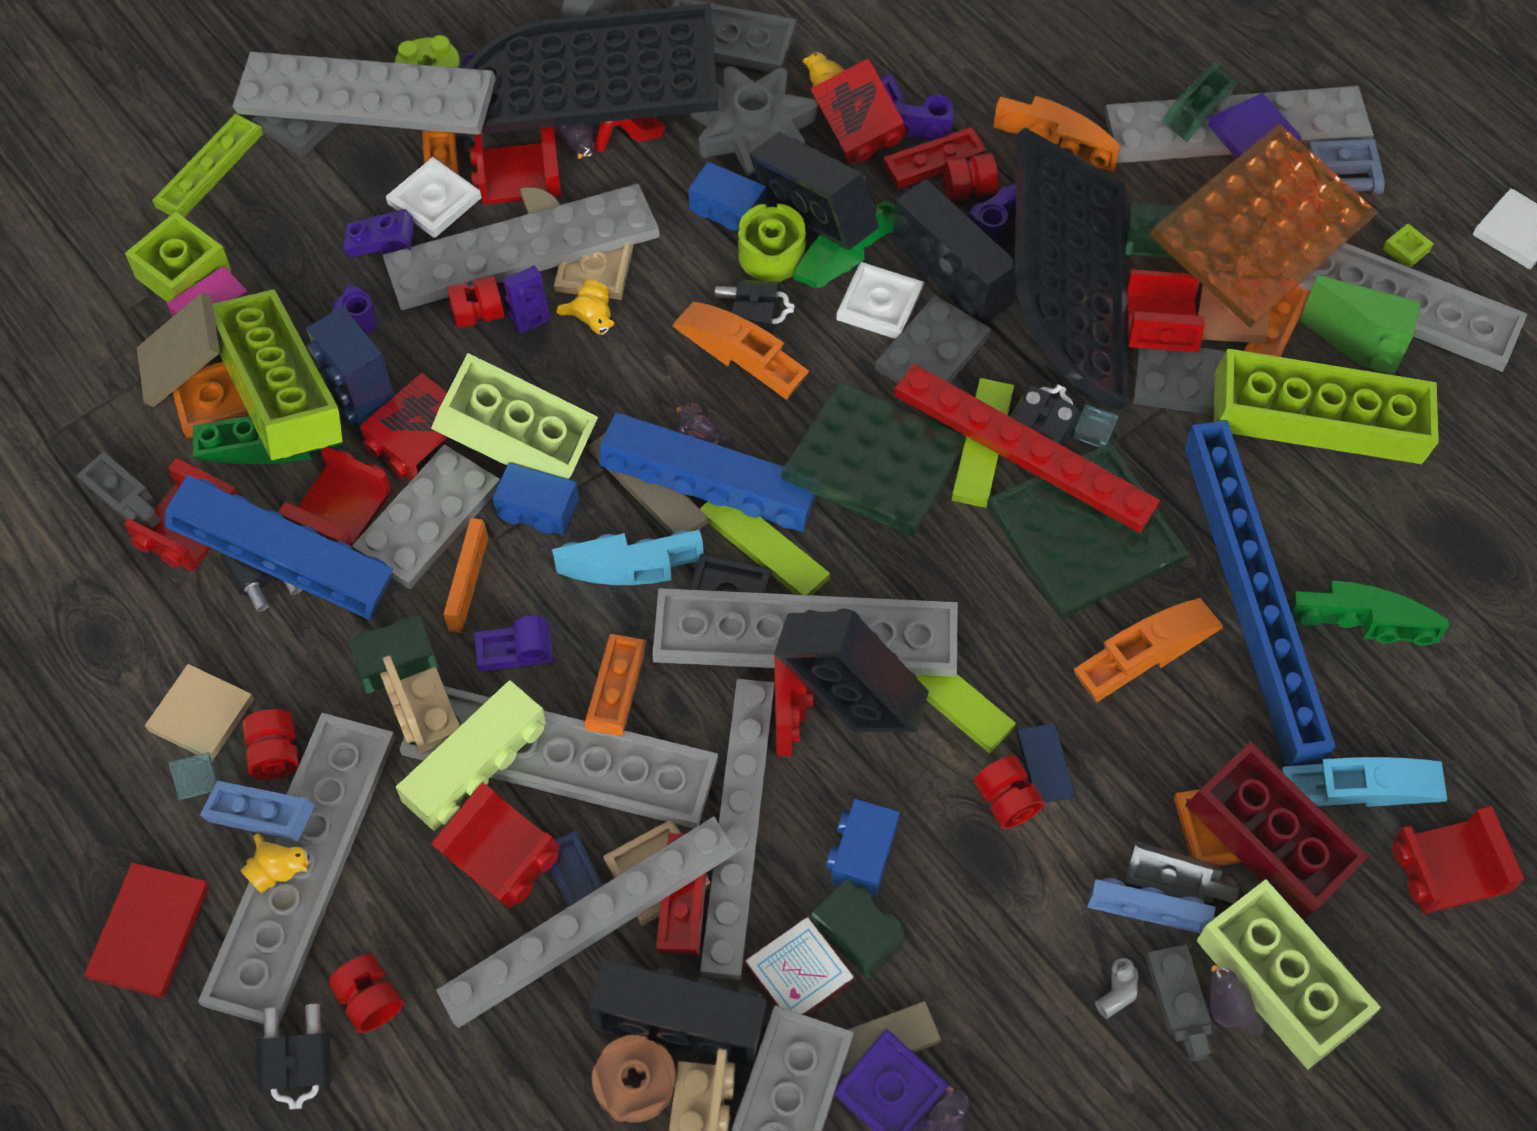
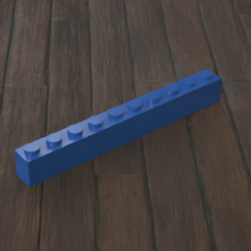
(1258, 596)

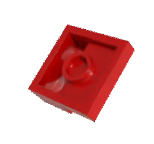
(790, 705)

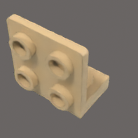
(420, 706)
(701, 1095)

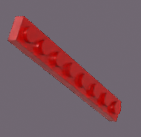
(1027, 448)

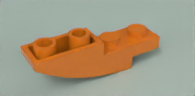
(1061, 127)
(741, 341)
(1145, 644)

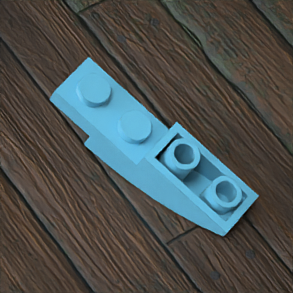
(615, 563)
(1370, 781)

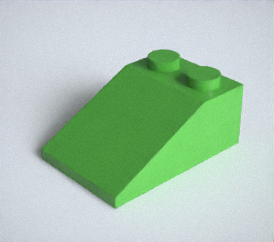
(1361, 322)

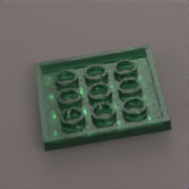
(874, 459)
(1078, 550)

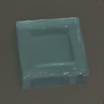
(1095, 426)
(193, 775)

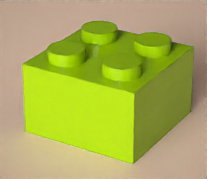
(175, 257)

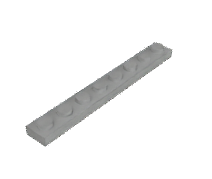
(740, 821)
(585, 922)

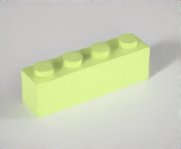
(472, 755)

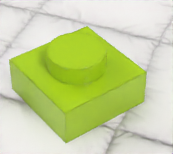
(1408, 246)

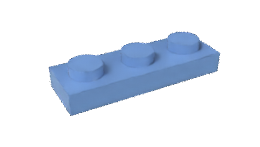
(257, 810)
(1150, 905)

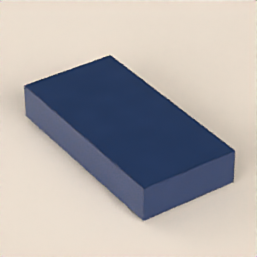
(1045, 762)
(574, 870)

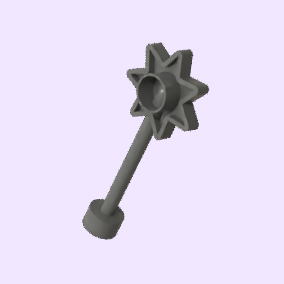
(747, 109)

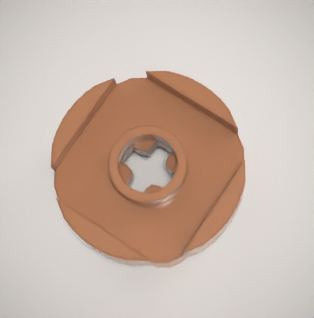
(612, 1067)

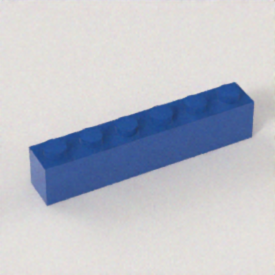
(704, 471)
(278, 546)

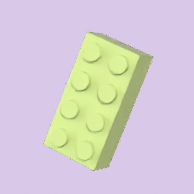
(513, 420)
(1289, 973)

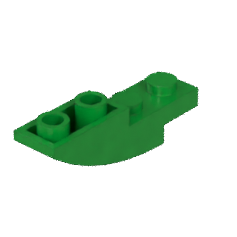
(828, 260)
(237, 443)
(1380, 612)

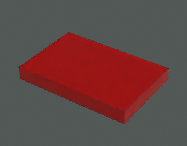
(147, 930)

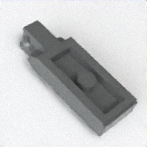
(119, 490)
(1179, 875)
(1181, 999)

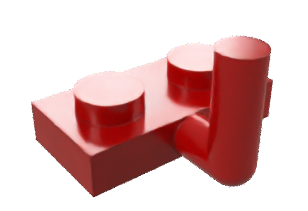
(638, 129)

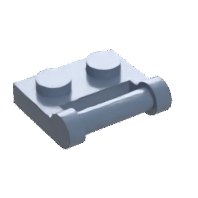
(1352, 158)

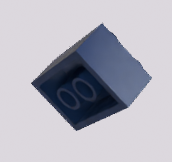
(350, 366)

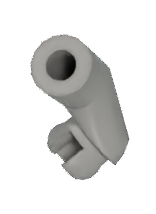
(1123, 988)

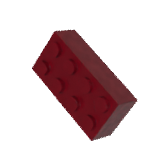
(1276, 830)

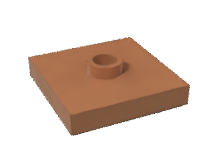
(1224, 325)

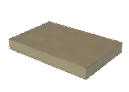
(178, 350)

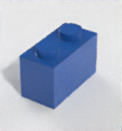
(724, 195)
(536, 499)
(864, 846)

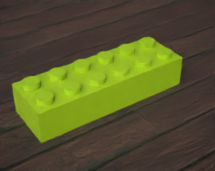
(275, 376)
(1326, 406)

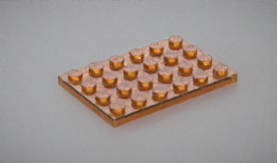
(1263, 225)

